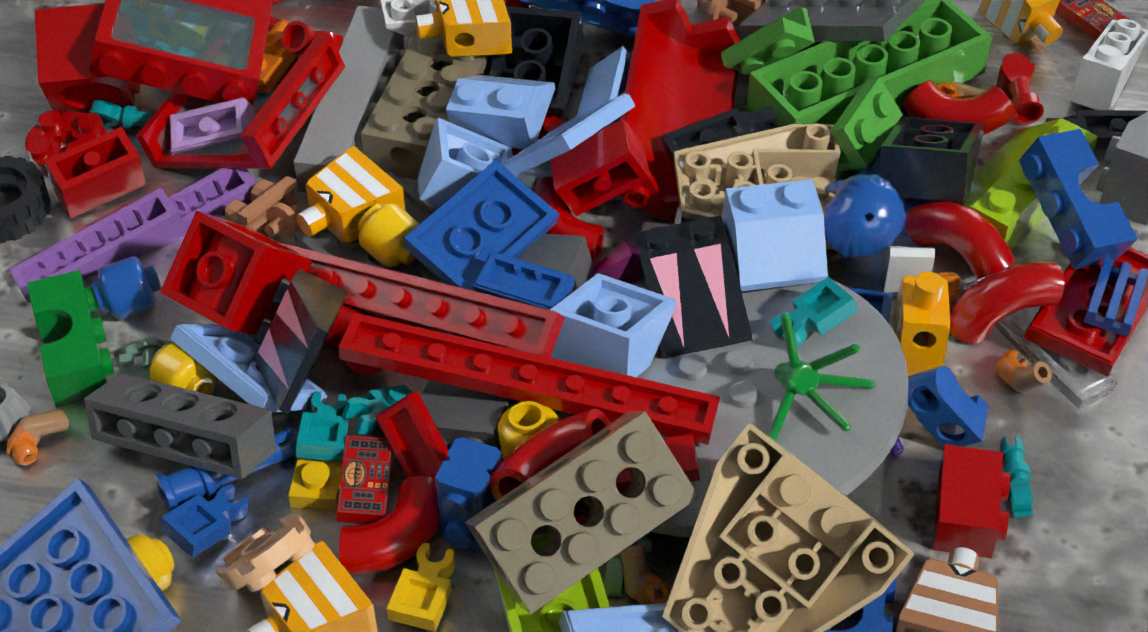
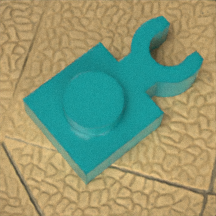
(817, 310)
(375, 402)
(323, 430)

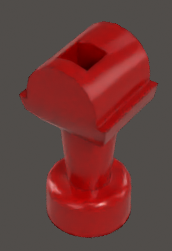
(298, 36)
(1015, 81)

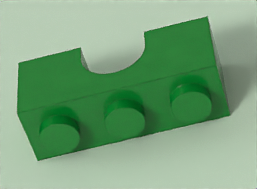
(64, 312)

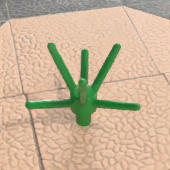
(803, 379)

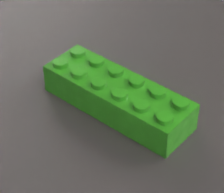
(820, 82)

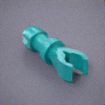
(114, 115)
(1020, 477)

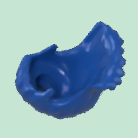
(863, 215)

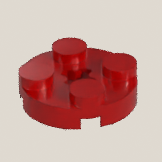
(58, 129)

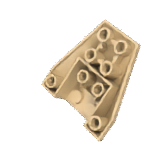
(755, 159)
(773, 569)

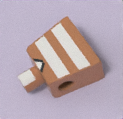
(952, 597)

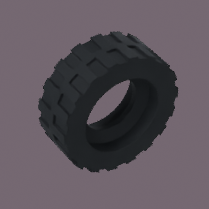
(31, 207)

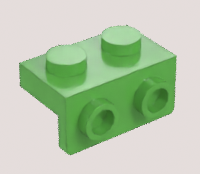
(770, 43)
(865, 125)

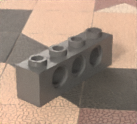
(181, 425)

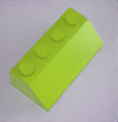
(1002, 190)

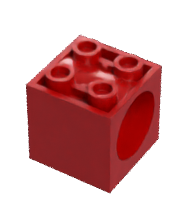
(64, 58)
(230, 272)

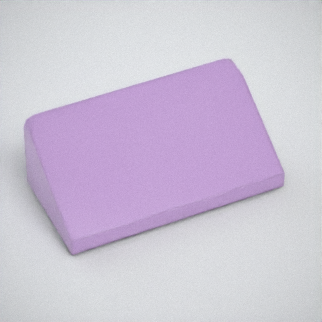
(210, 125)

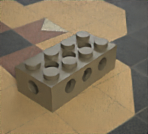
(412, 102)
(614, 519)

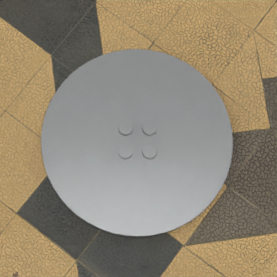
(752, 394)

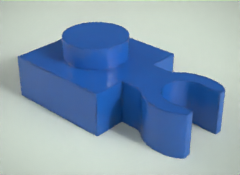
(202, 523)

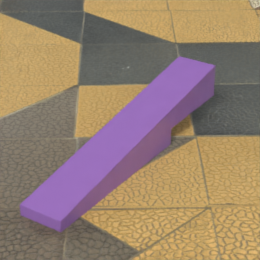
(137, 228)

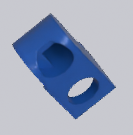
(944, 404)

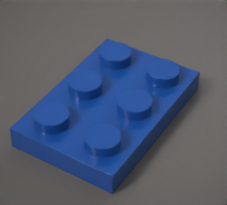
(484, 216)

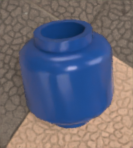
(126, 288)

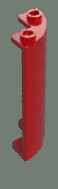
(674, 83)

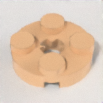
(258, 555)

